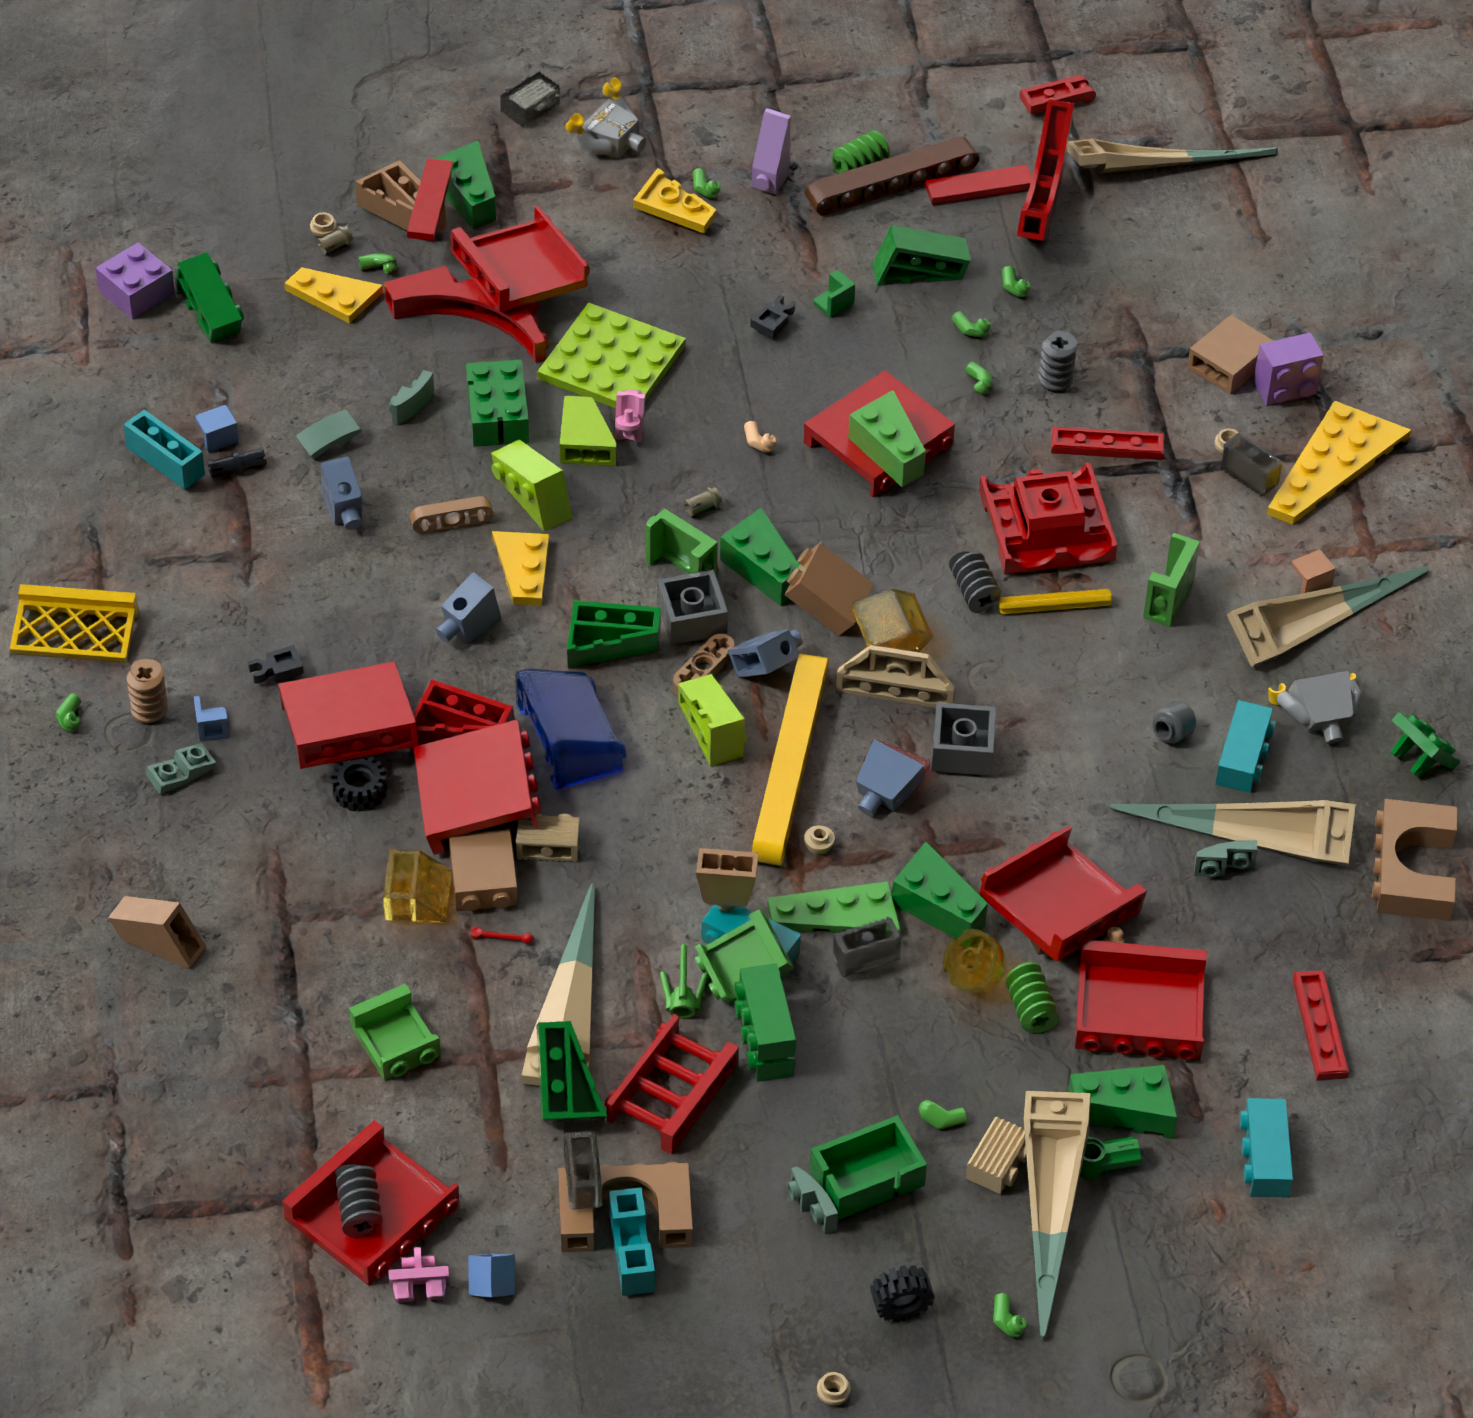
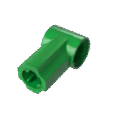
(1109, 1156)

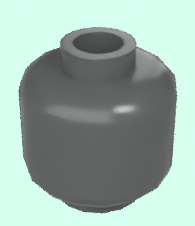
(1174, 722)

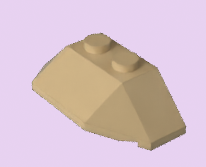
(895, 677)

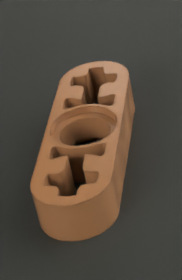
(468, 505)
(705, 654)

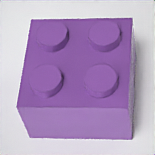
(135, 280)
(1288, 369)

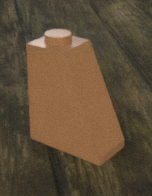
(158, 928)

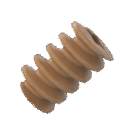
(147, 690)

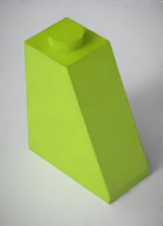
(585, 434)

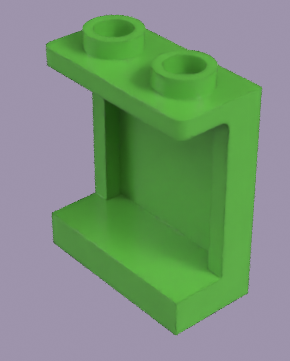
(679, 543)
(1168, 593)
(744, 947)
(393, 1033)

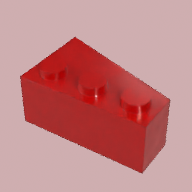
(454, 711)

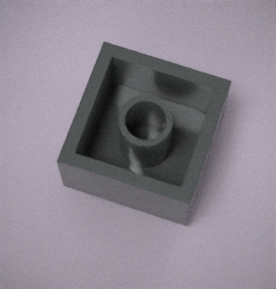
(692, 607)
(963, 738)

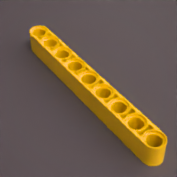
(790, 759)

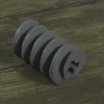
(1058, 360)
(974, 580)
(358, 1199)

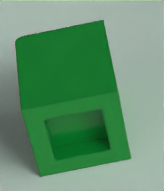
(838, 296)

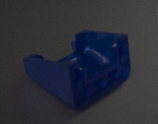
(569, 725)

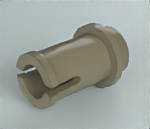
(335, 240)
(703, 501)

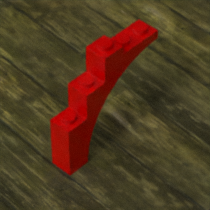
(1047, 173)
(441, 293)

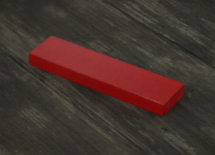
(978, 184)
(430, 199)
(1107, 443)
(1320, 1025)

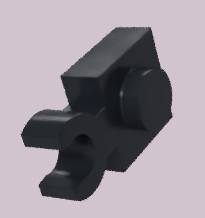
(773, 319)
(279, 663)

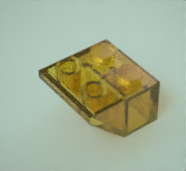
(893, 621)
(416, 887)

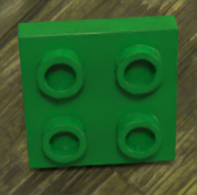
(1424, 736)

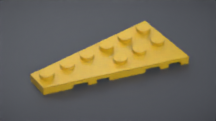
(1335, 455)

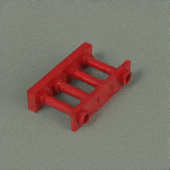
(688, 1107)

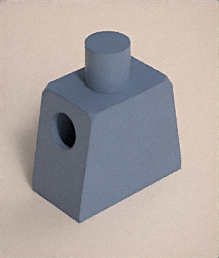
(342, 501)
(469, 610)
(765, 652)
(887, 778)

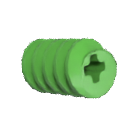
(860, 152)
(1032, 998)

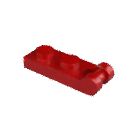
(1066, 90)

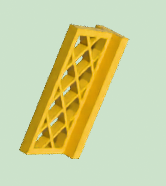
(103, 604)

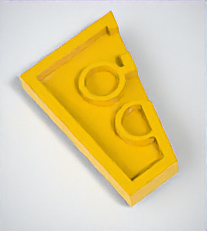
(672, 203)
(333, 293)
(524, 564)

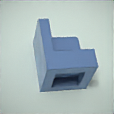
(218, 428)
(211, 722)
(491, 1275)

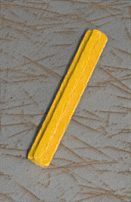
(1055, 601)

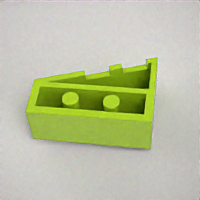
(533, 483)
(712, 719)

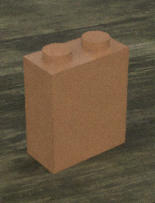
(1227, 354)
(827, 588)
(483, 870)

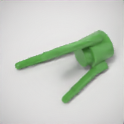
(683, 1000)

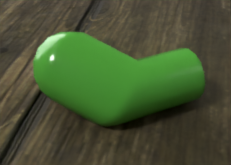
(705, 188)
(377, 260)
(1013, 286)
(971, 329)
(984, 377)
(66, 715)
(939, 1117)
(1004, 1319)

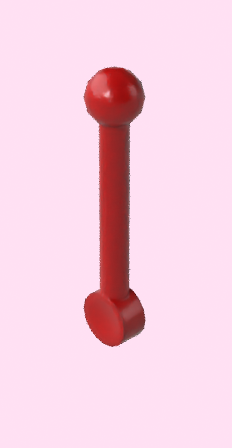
(476, 933)

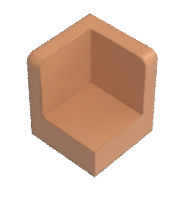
(1315, 571)

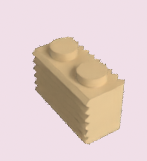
(553, 840)
(997, 1156)

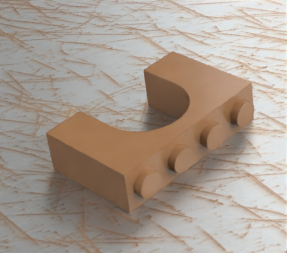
(1398, 888)
(662, 1186)

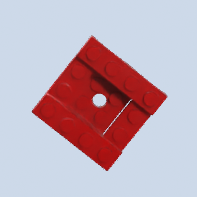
(1062, 517)

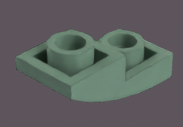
(413, 399)
(327, 432)
(186, 767)
(1235, 854)
(814, 1198)

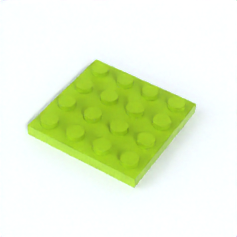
(609, 355)

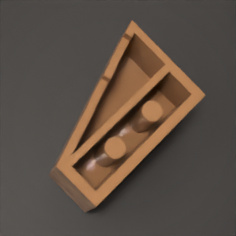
(391, 194)

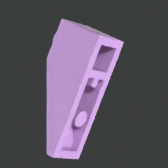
(772, 152)

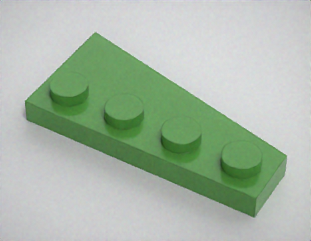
(834, 908)

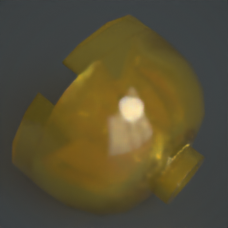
(974, 961)

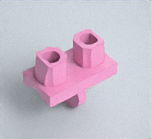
(630, 415)
(404, 1279)

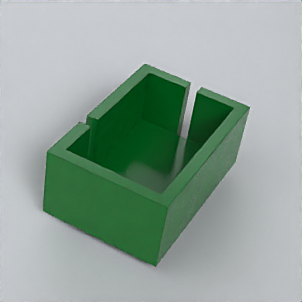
(497, 395)
(765, 1022)
(868, 1166)

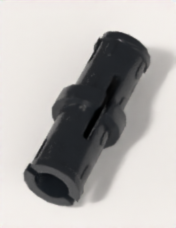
(237, 462)

